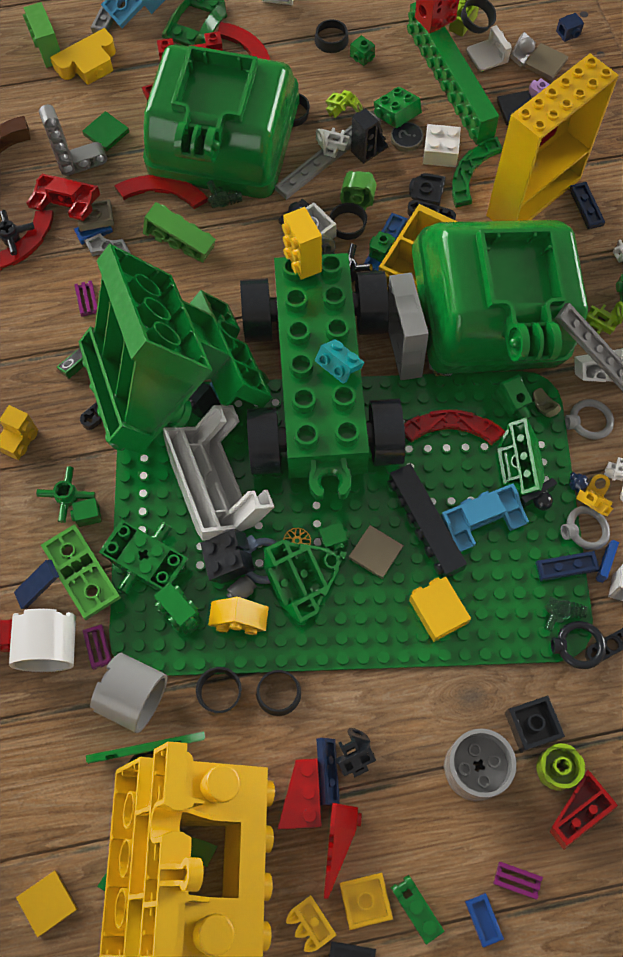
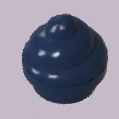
(578, 481)

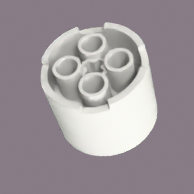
(42, 641)

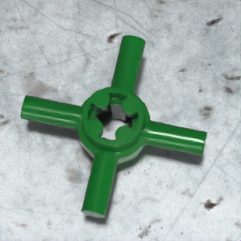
(61, 489)

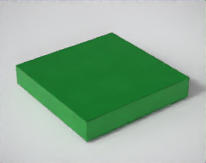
(106, 130)

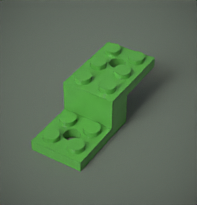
(80, 572)

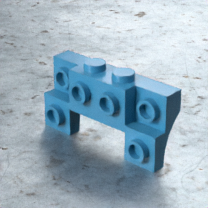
(483, 510)

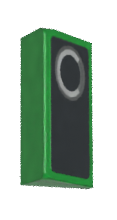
(72, 364)

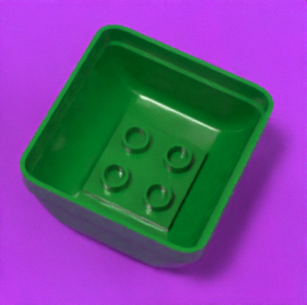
(219, 119)
(496, 293)

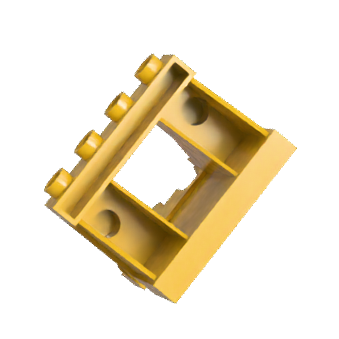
(153, 867)

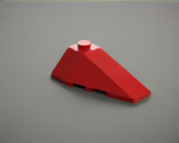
(342, 830)

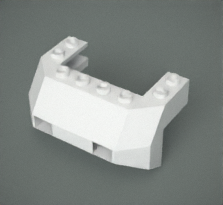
(208, 478)

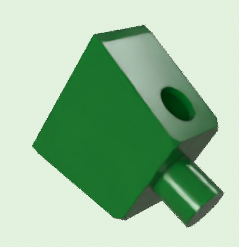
(514, 397)

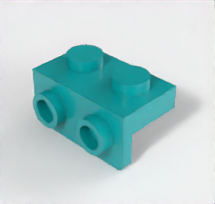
(338, 360)

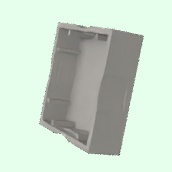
(406, 326)

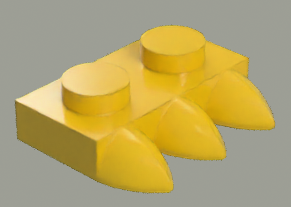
(312, 924)

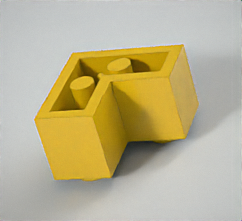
(17, 432)
(238, 614)

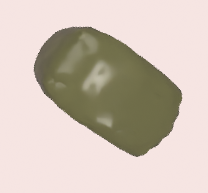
(545, 404)

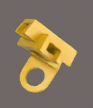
(595, 497)

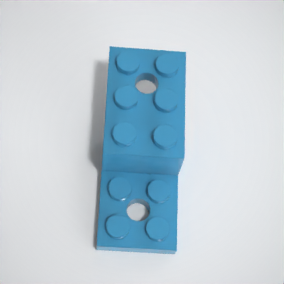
(131, 8)

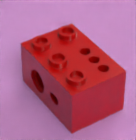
(436, 13)

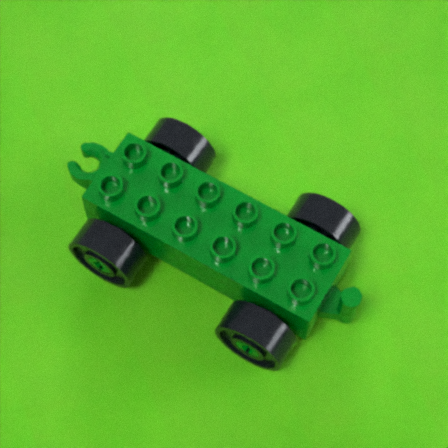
(323, 417)

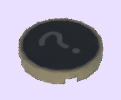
(407, 136)

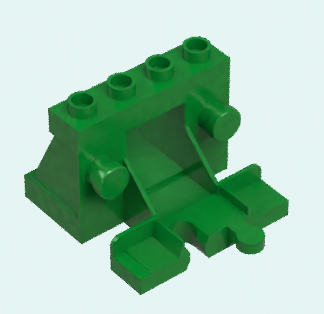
(158, 350)

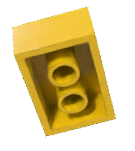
(302, 243)

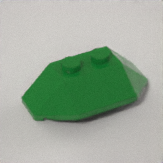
(521, 458)

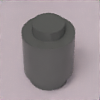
(241, 588)

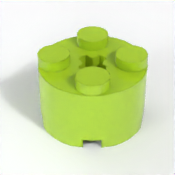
(568, 758)

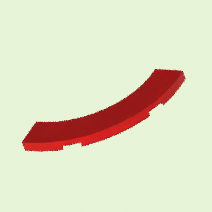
(245, 38)
(182, 189)
(30, 241)
(453, 420)

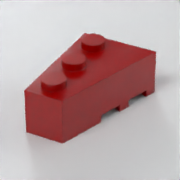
(302, 800)
(583, 811)

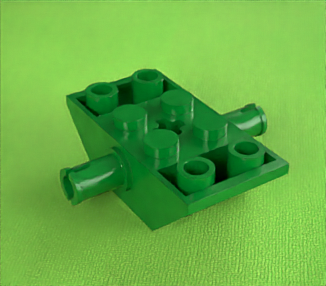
(130, 545)

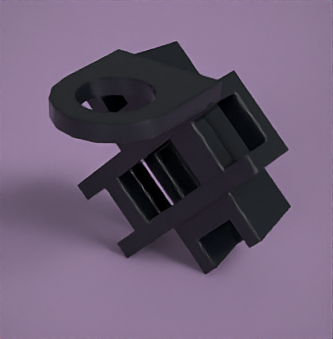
(358, 760)

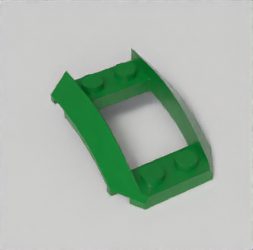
(188, 36)

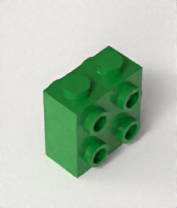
(397, 107)
(181, 614)

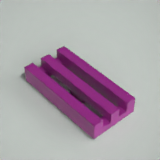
(84, 286)
(101, 663)
(536, 887)

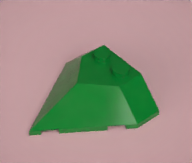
(301, 575)

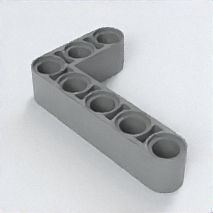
(68, 160)

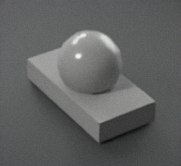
(522, 49)

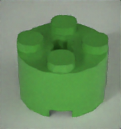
(358, 189)

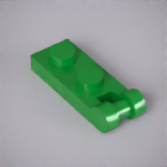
(418, 910)

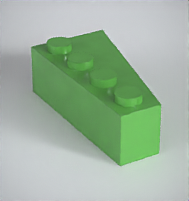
(41, 31)
(177, 232)

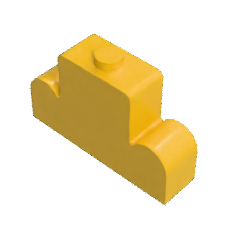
(87, 58)

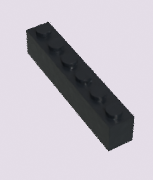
(427, 521)

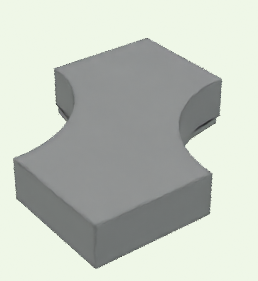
(98, 244)

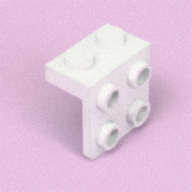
(490, 52)

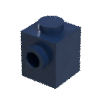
(570, 27)

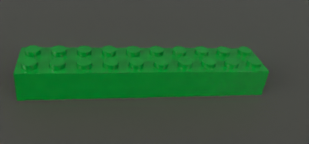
(455, 79)

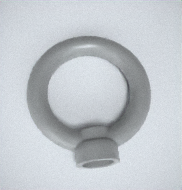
(573, 420)
(571, 530)

